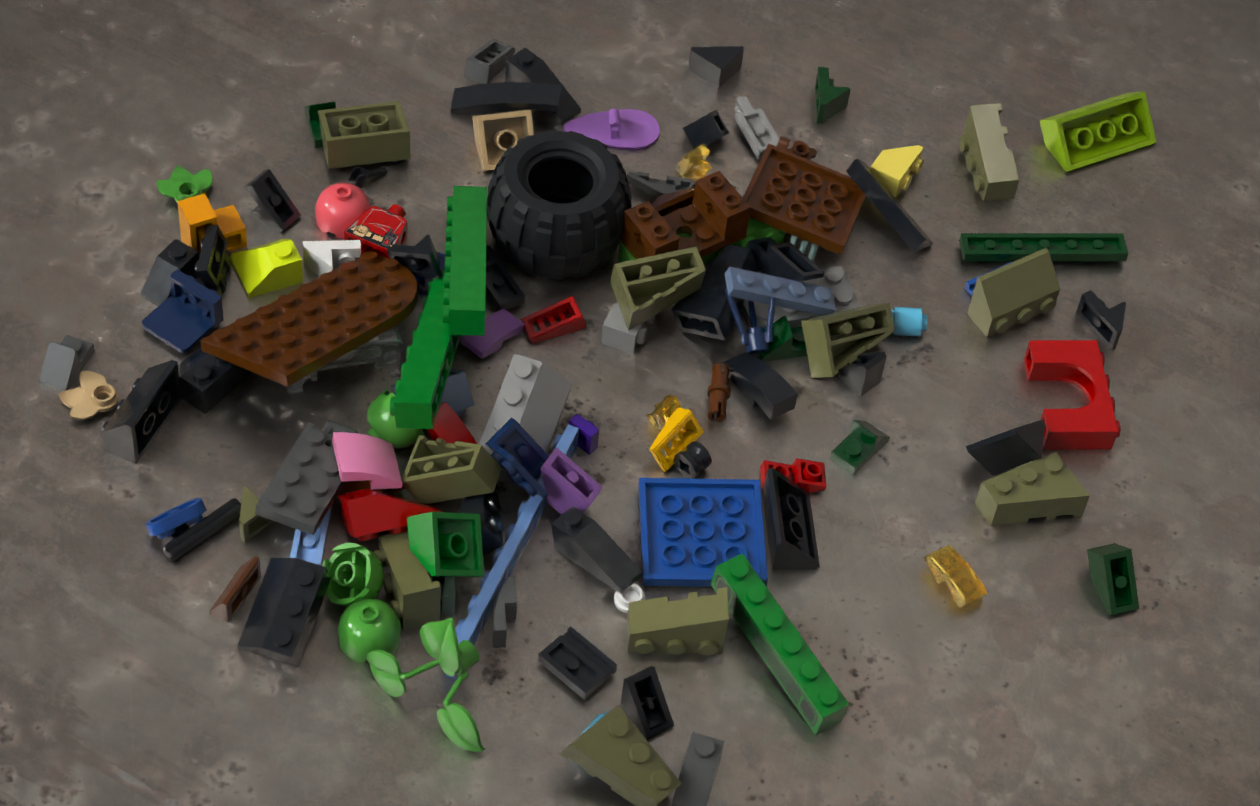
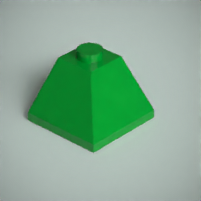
(447, 543)

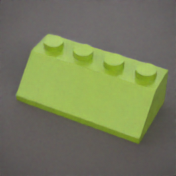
(1099, 130)

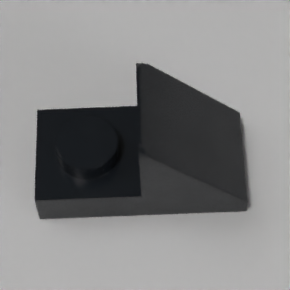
(273, 203)
(419, 259)
(1103, 321)

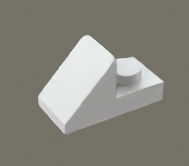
(326, 255)

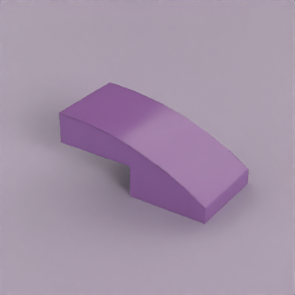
(498, 328)

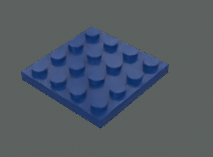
(696, 526)

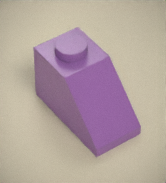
(567, 483)

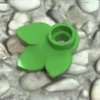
(184, 184)

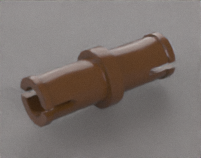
(718, 392)

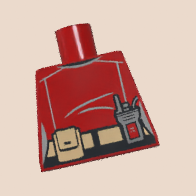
(379, 229)

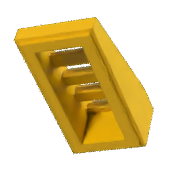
(691, 432)

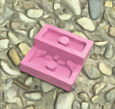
(366, 458)

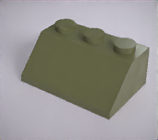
(364, 134)
(1014, 293)

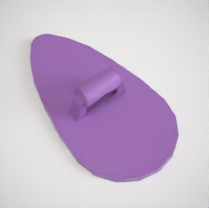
(618, 128)

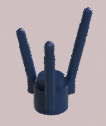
(756, 339)

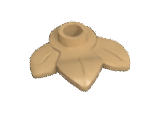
(87, 399)

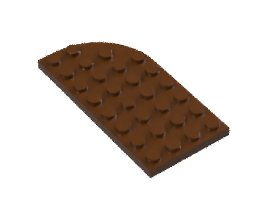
(319, 320)

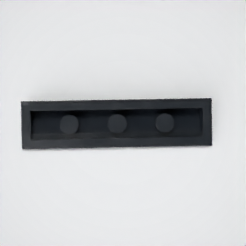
(888, 206)

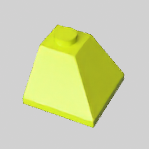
(268, 267)

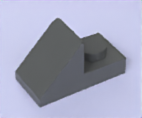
(64, 362)

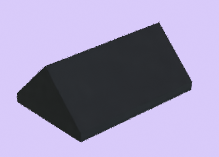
(789, 524)

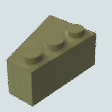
(449, 471)
(411, 586)
(679, 625)
(623, 759)

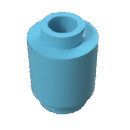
(909, 321)

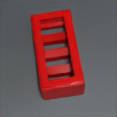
(565, 326)

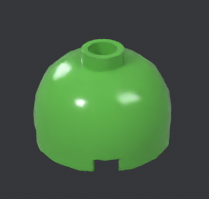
(384, 425)
(354, 574)
(368, 627)

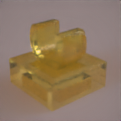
(695, 162)
(663, 411)

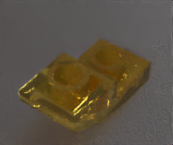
(960, 578)

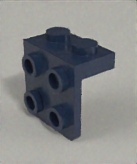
(186, 314)
(519, 456)

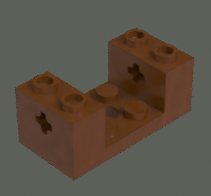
(713, 221)

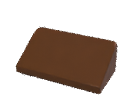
(237, 590)

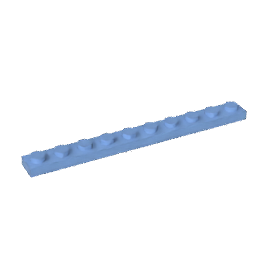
(508, 556)

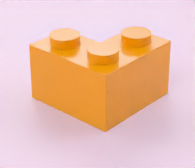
(197, 214)

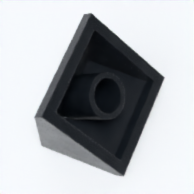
(1010, 448)

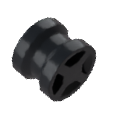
(692, 460)

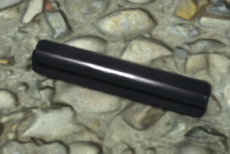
(202, 530)

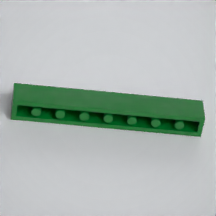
(465, 261)
(427, 365)

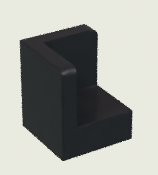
(706, 129)

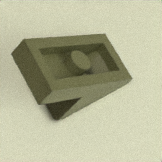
(250, 522)

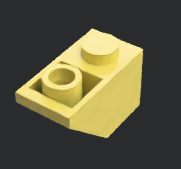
(897, 166)

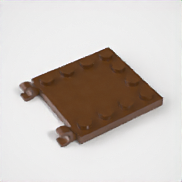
(803, 198)

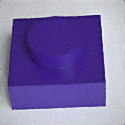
(588, 433)

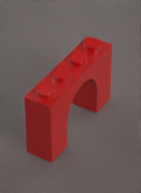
(1083, 366)

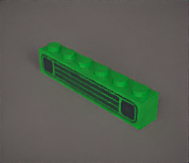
(780, 644)

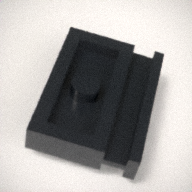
(577, 662)

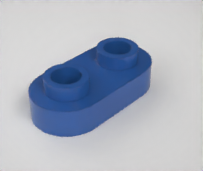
(187, 513)

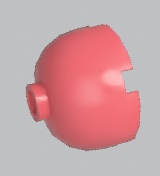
(339, 207)

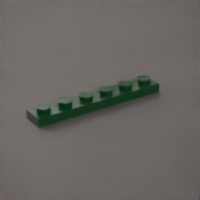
(1060, 246)

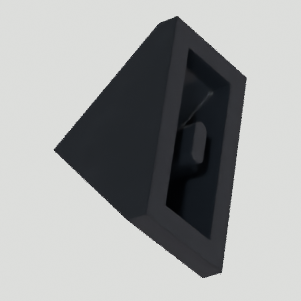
(716, 63)
(863, 372)
(646, 702)

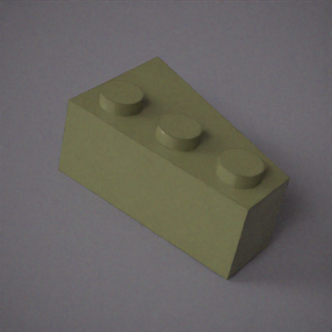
(987, 154)
(655, 283)
(844, 335)
(1032, 491)

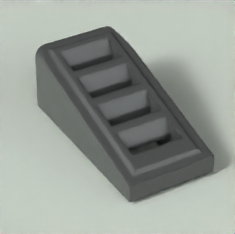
(485, 63)

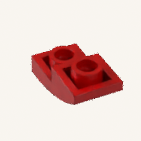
(450, 427)
(803, 472)

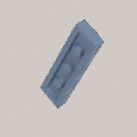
(787, 292)

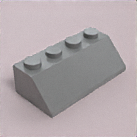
(531, 396)

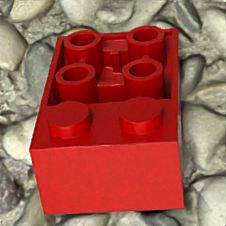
(372, 511)

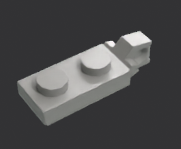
(754, 126)

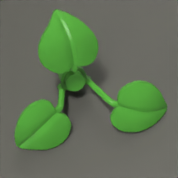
(442, 644)

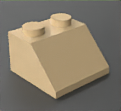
(499, 132)

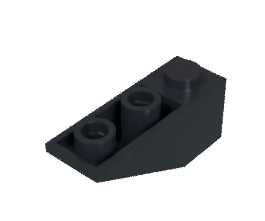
(489, 509)

